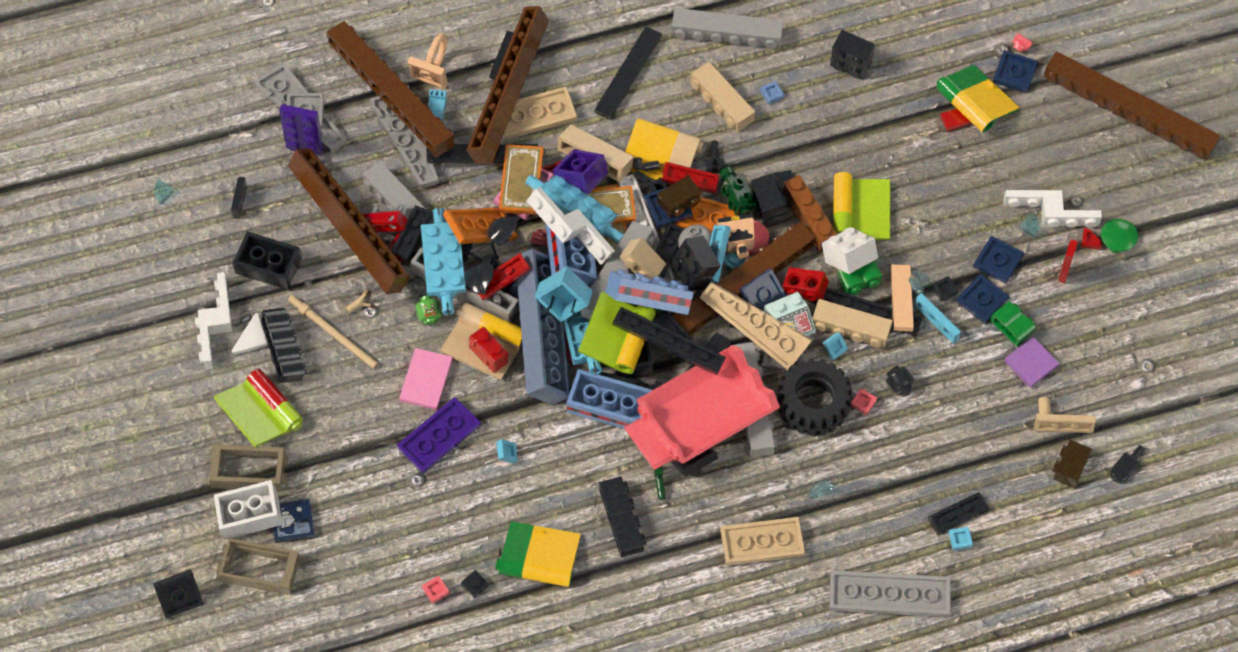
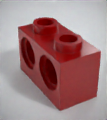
(805, 282)

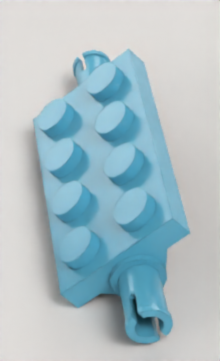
(572, 198)
(442, 261)
(575, 329)

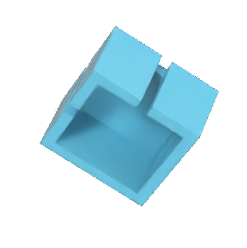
(569, 293)

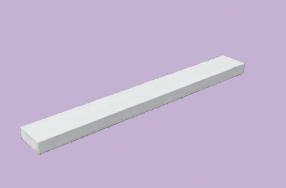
(642, 213)

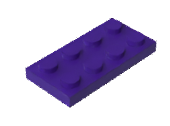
(301, 128)
(438, 435)

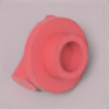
(1021, 43)
(539, 238)

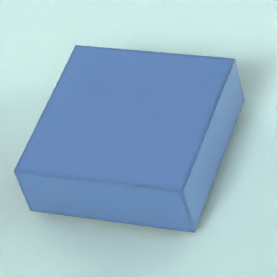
(772, 92)

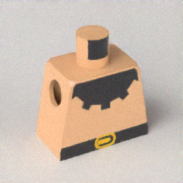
(741, 234)

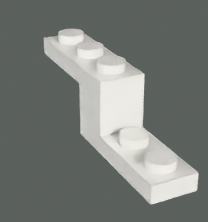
(1052, 208)
(570, 225)
(213, 321)

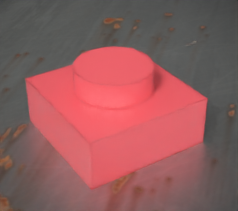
(863, 402)
(435, 589)

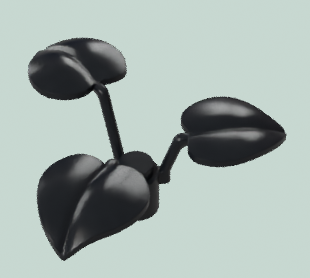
(480, 277)

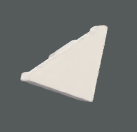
(251, 338)

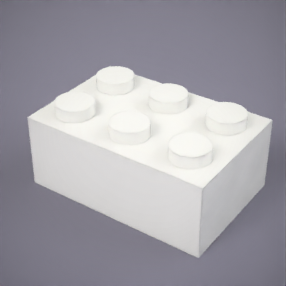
(248, 509)

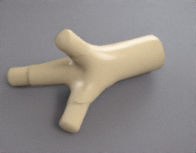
(358, 303)

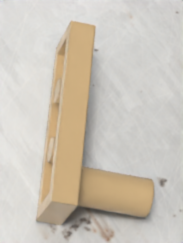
(1061, 423)

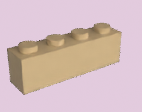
(722, 97)
(617, 161)
(852, 323)

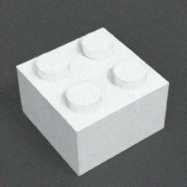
(849, 250)

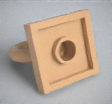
(430, 71)

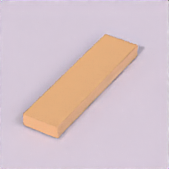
(901, 298)

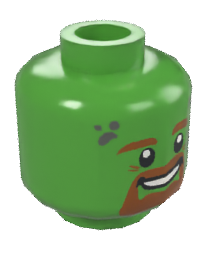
(428, 310)

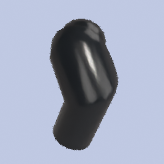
(647, 166)

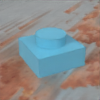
(731, 260)
(835, 345)
(507, 451)
(960, 538)

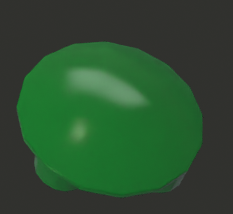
(1119, 235)

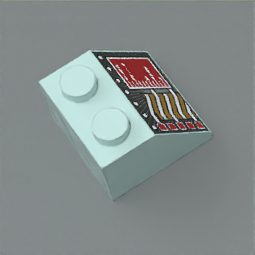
(793, 312)

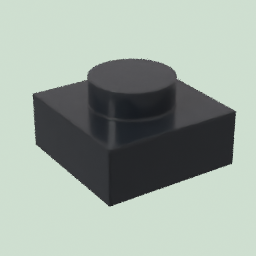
(944, 288)
(474, 584)

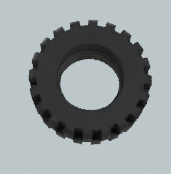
(814, 374)

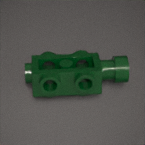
(737, 192)

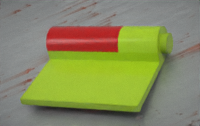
(259, 409)

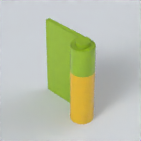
(862, 205)
(611, 344)

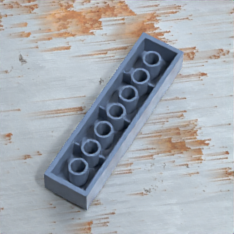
(541, 336)

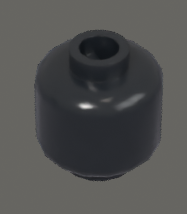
(900, 380)

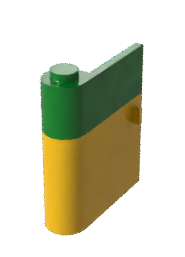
(976, 97)
(538, 554)

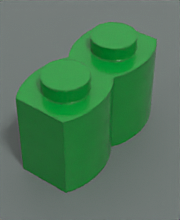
(864, 277)
(1013, 323)

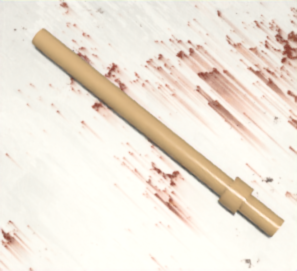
(305, 310)

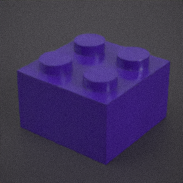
(582, 169)

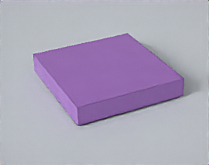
(1031, 362)

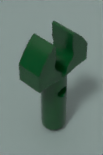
(658, 475)

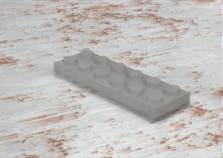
(889, 593)

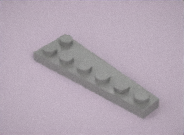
(282, 81)
(407, 144)

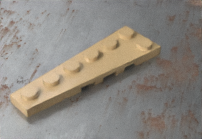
(767, 332)

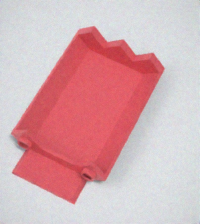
(700, 410)

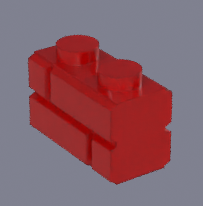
(488, 349)

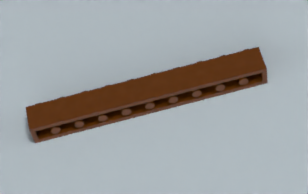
(507, 85)
(391, 89)
(1131, 106)
(348, 221)
(776, 256)

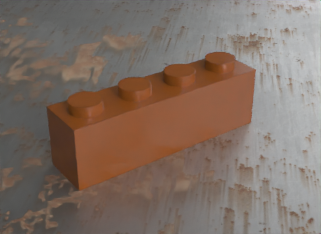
(808, 210)

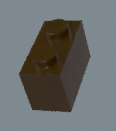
(679, 197)
(1072, 463)

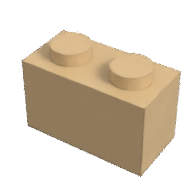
(642, 258)

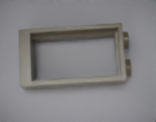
(222, 482)
(260, 550)

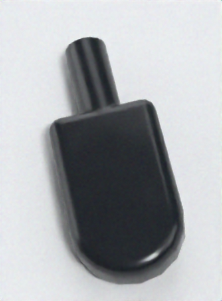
(1126, 465)

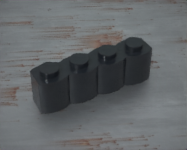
(282, 345)
(621, 517)

